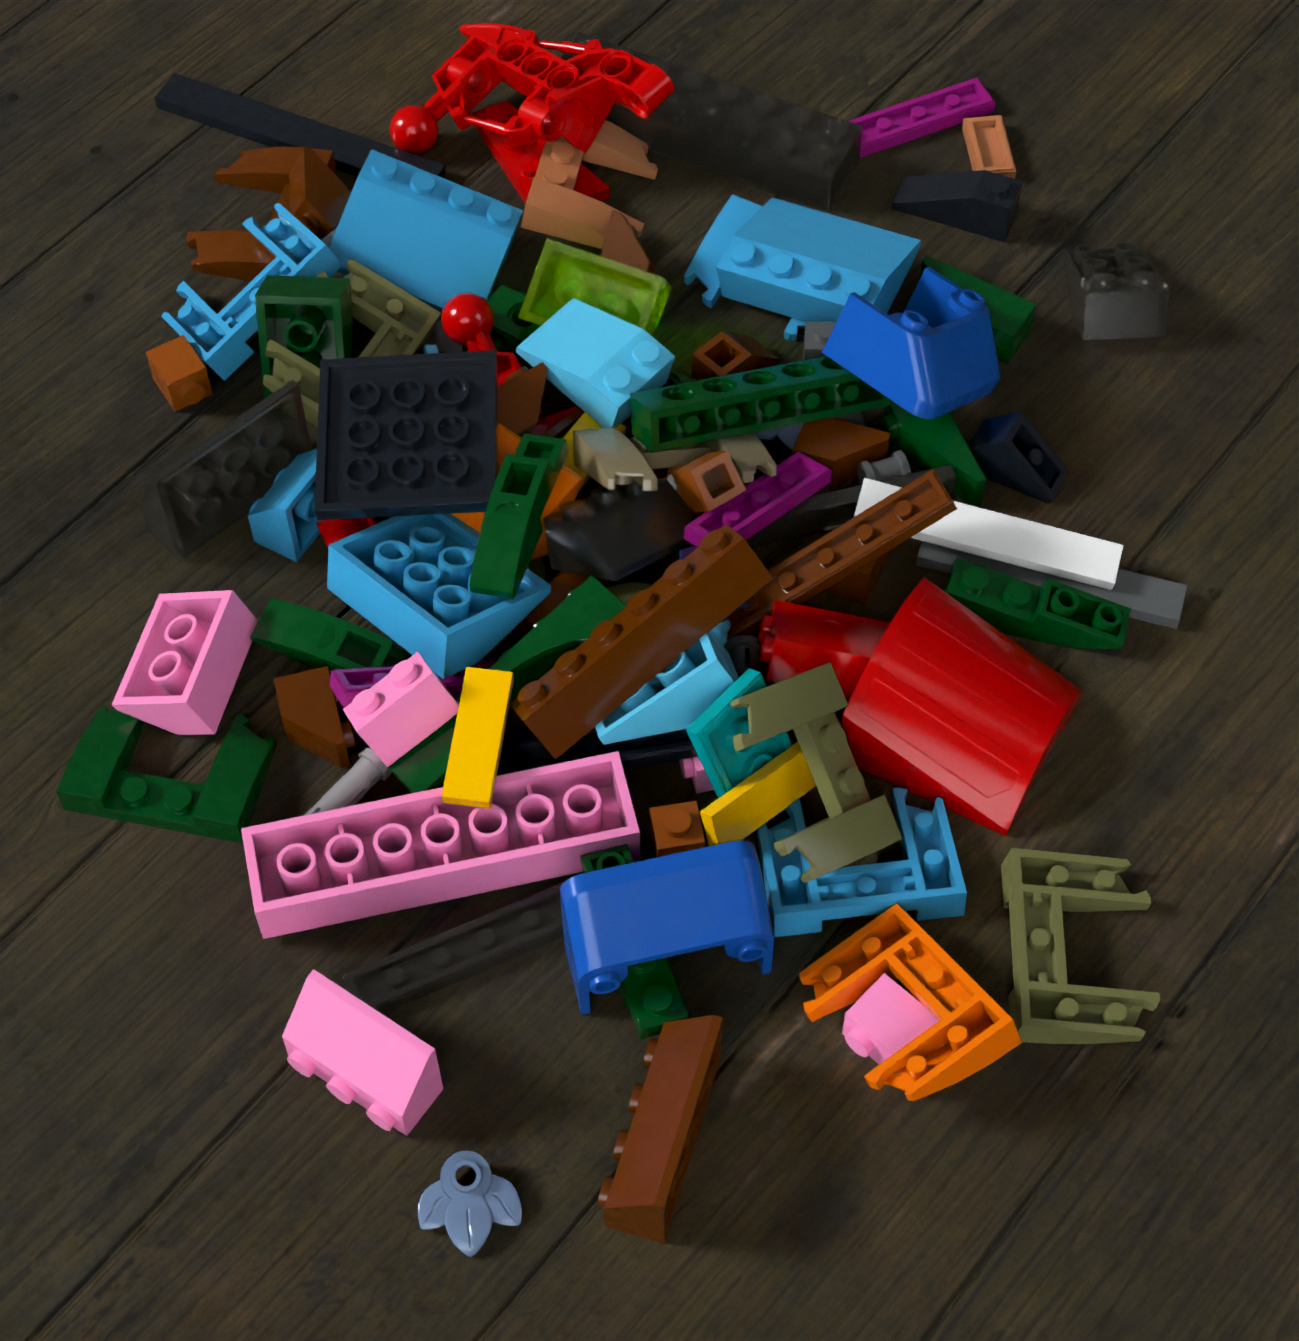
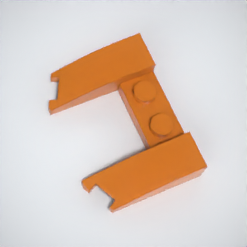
(970, 1024)

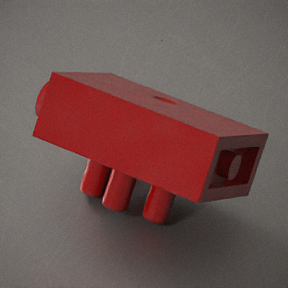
(808, 637)

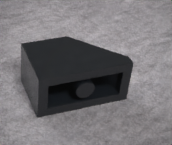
(1018, 457)

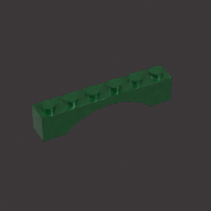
(529, 660)

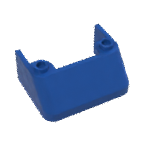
(926, 357)
(664, 911)

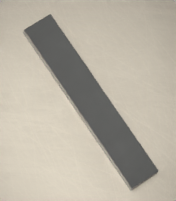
(1147, 596)

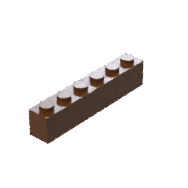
(641, 640)

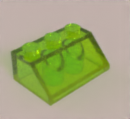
(595, 280)

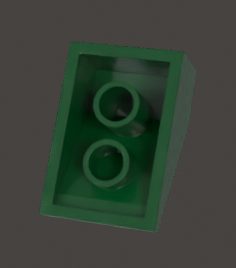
(305, 317)

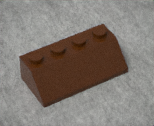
(663, 1128)

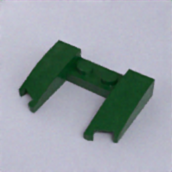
(101, 786)

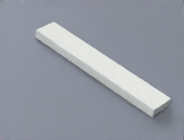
(1014, 540)

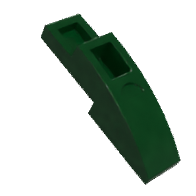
(514, 514)
(1041, 614)
(322, 639)
(649, 986)

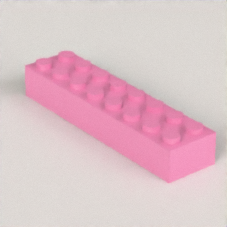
(428, 851)

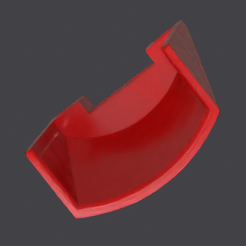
(956, 710)

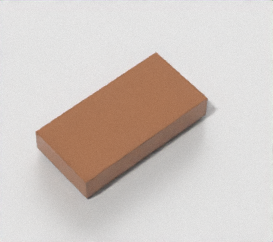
(988, 145)

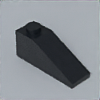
(964, 200)

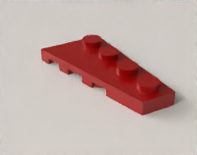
(522, 161)

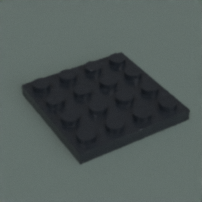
(406, 435)

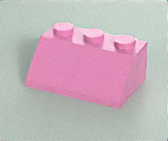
(187, 661)
(361, 1055)

